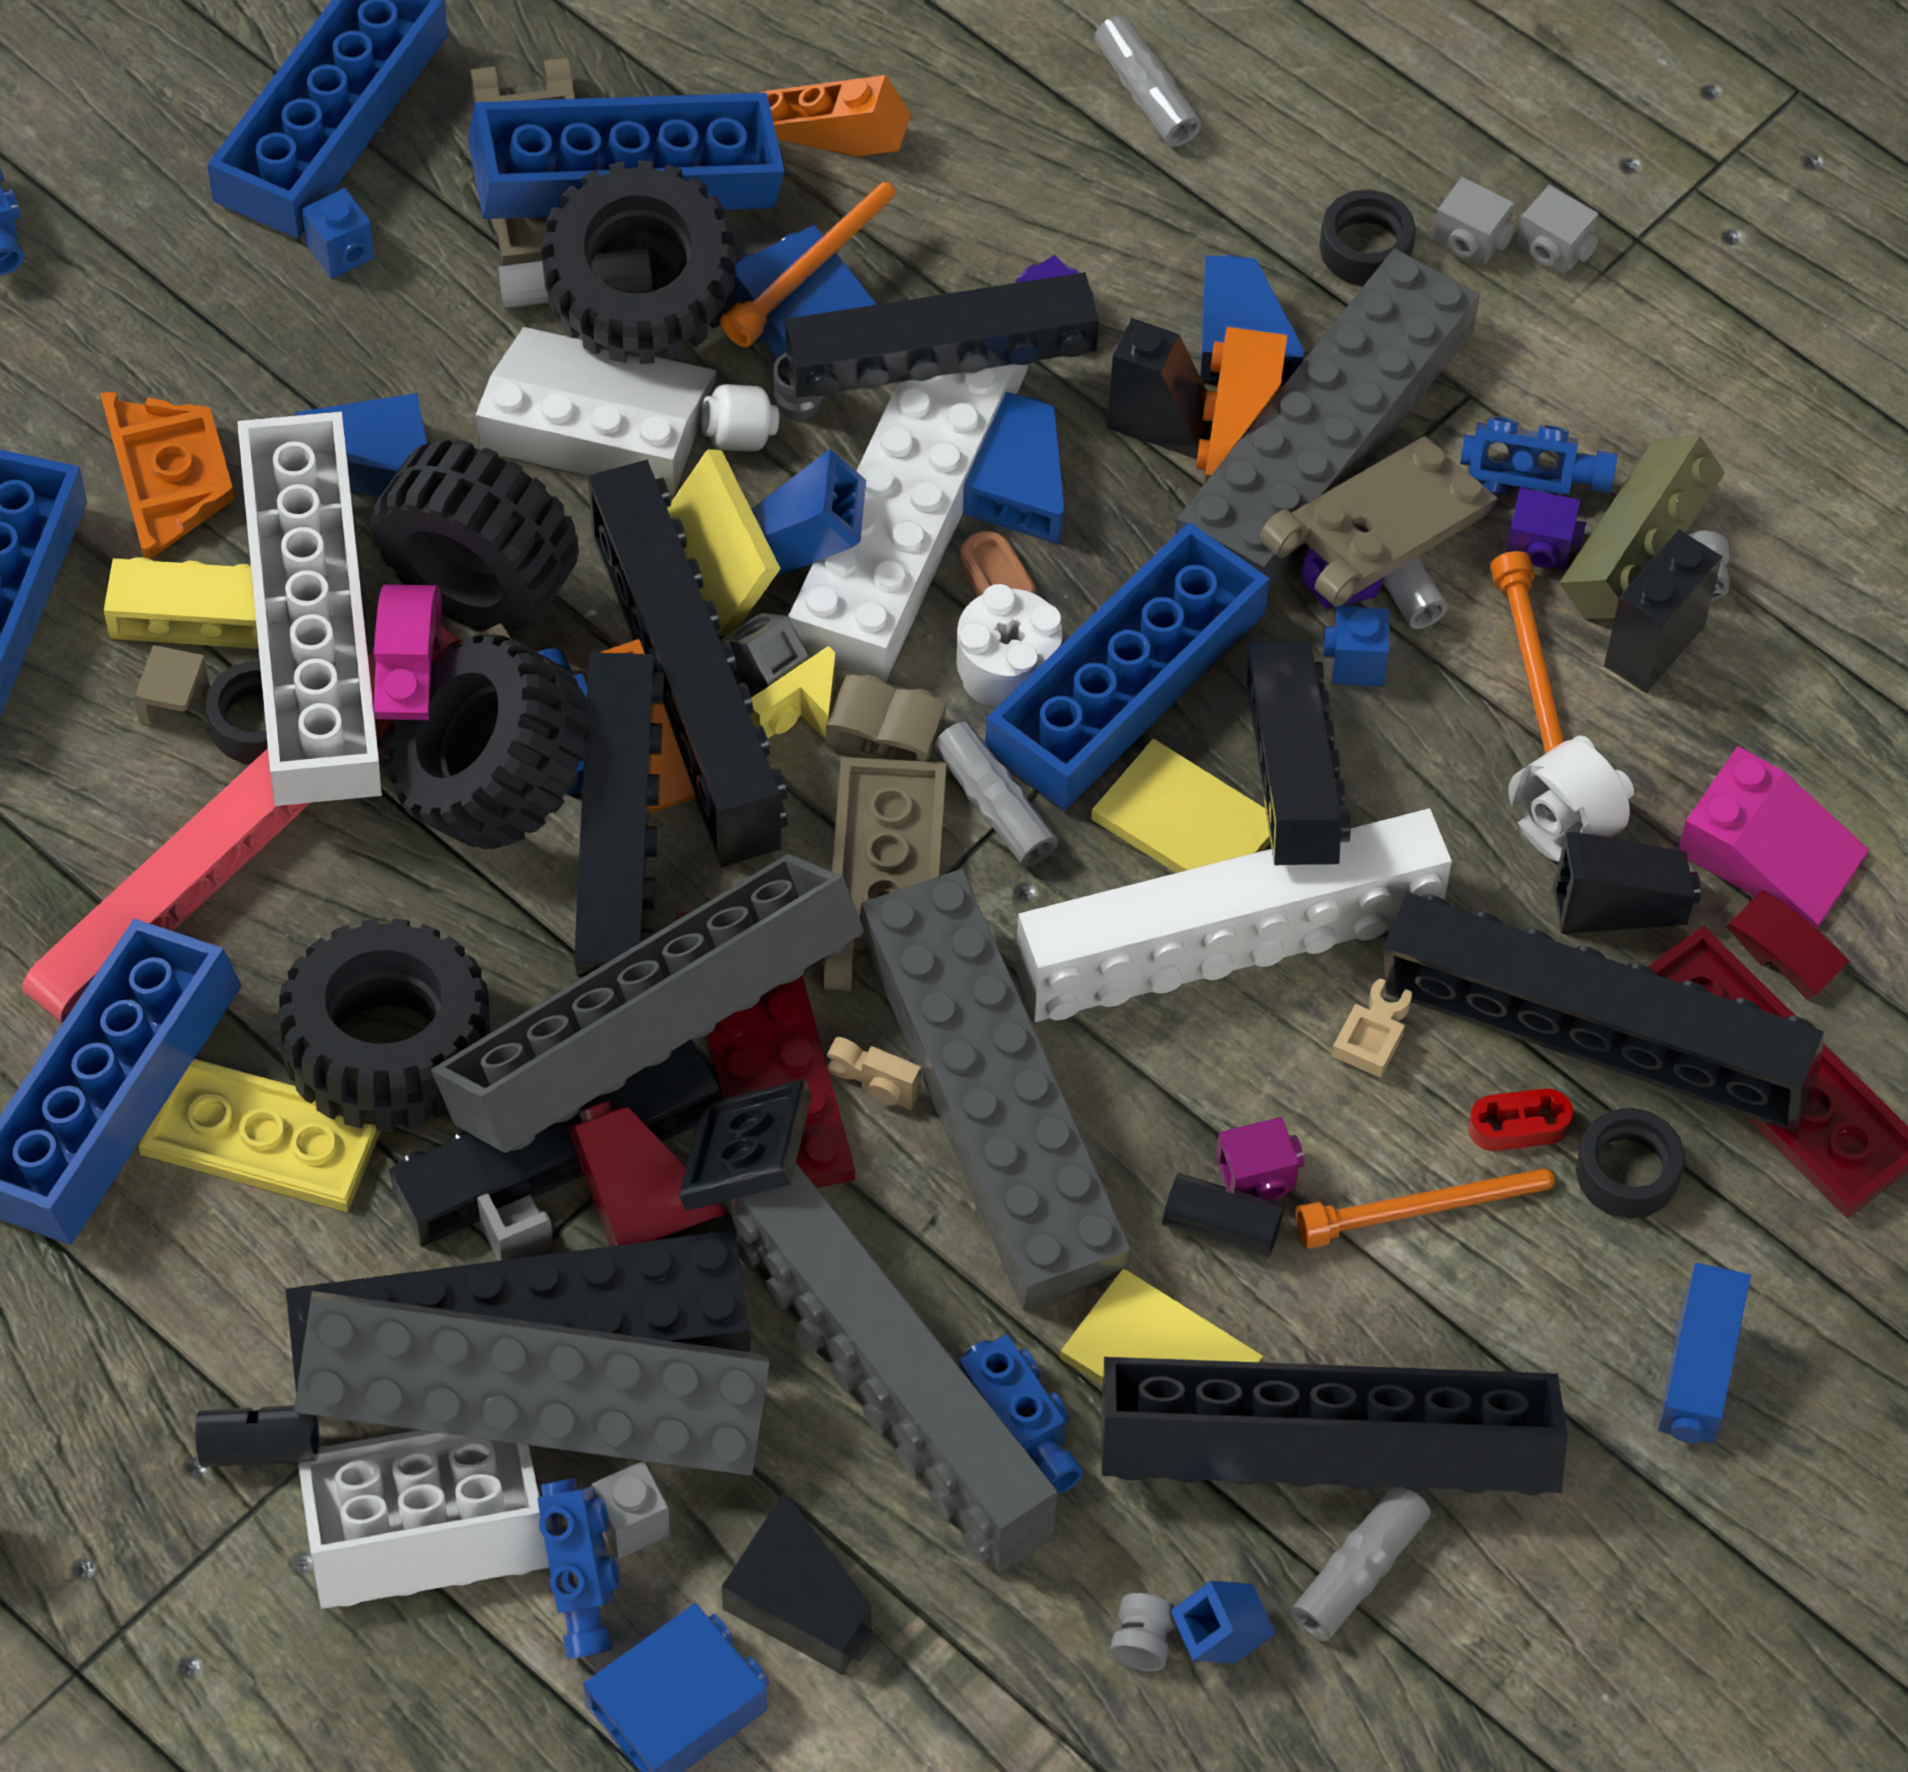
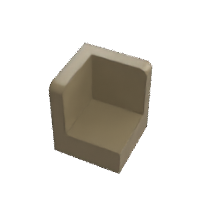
(170, 682)

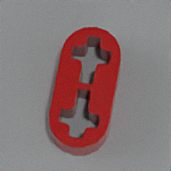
(1520, 1119)

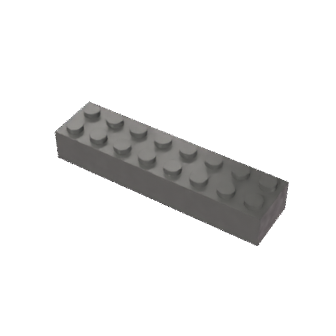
(1336, 406)
(647, 1002)
(993, 1089)
(897, 1372)
(531, 1383)

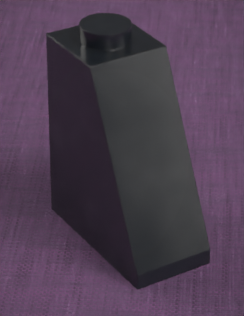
(1157, 390)
(1622, 885)
(799, 1591)

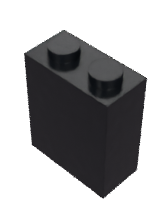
(1662, 611)

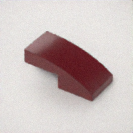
(1789, 941)

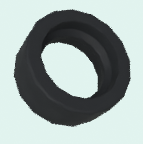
(1363, 207)
(228, 688)
(1639, 1127)

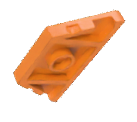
(168, 467)

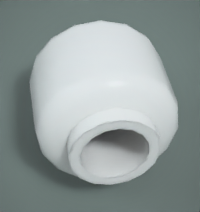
(739, 418)

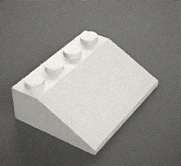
(590, 413)
(419, 1514)

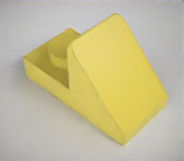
(801, 692)

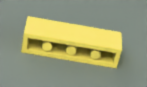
(181, 603)

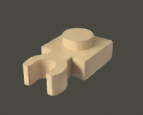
(1372, 1034)
(881, 1073)

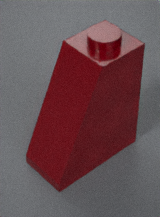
(631, 1176)

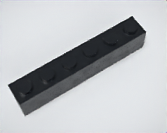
(941, 335)
(1296, 754)
(616, 807)
(442, 1185)

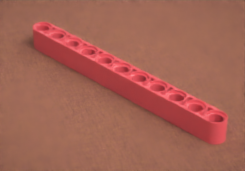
(176, 875)

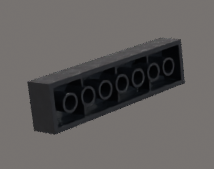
(704, 703)
(1603, 1011)
(649, 1289)
(1332, 1425)

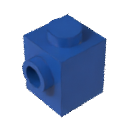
(338, 233)
(1358, 646)
(1222, 1622)

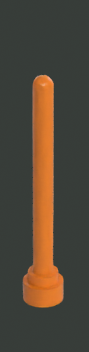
(746, 321)
(1513, 576)
(1320, 1224)

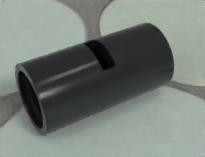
(1221, 1216)
(256, 1436)

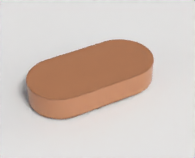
(991, 560)

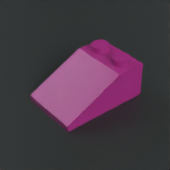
(1771, 837)

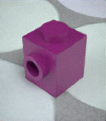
(1260, 1159)

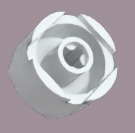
(1004, 641)
(1570, 792)

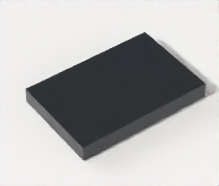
(745, 1145)

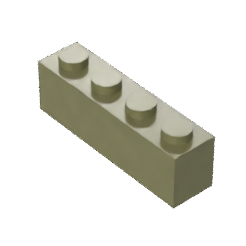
(1649, 509)

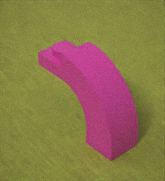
(404, 643)

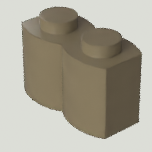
(884, 721)

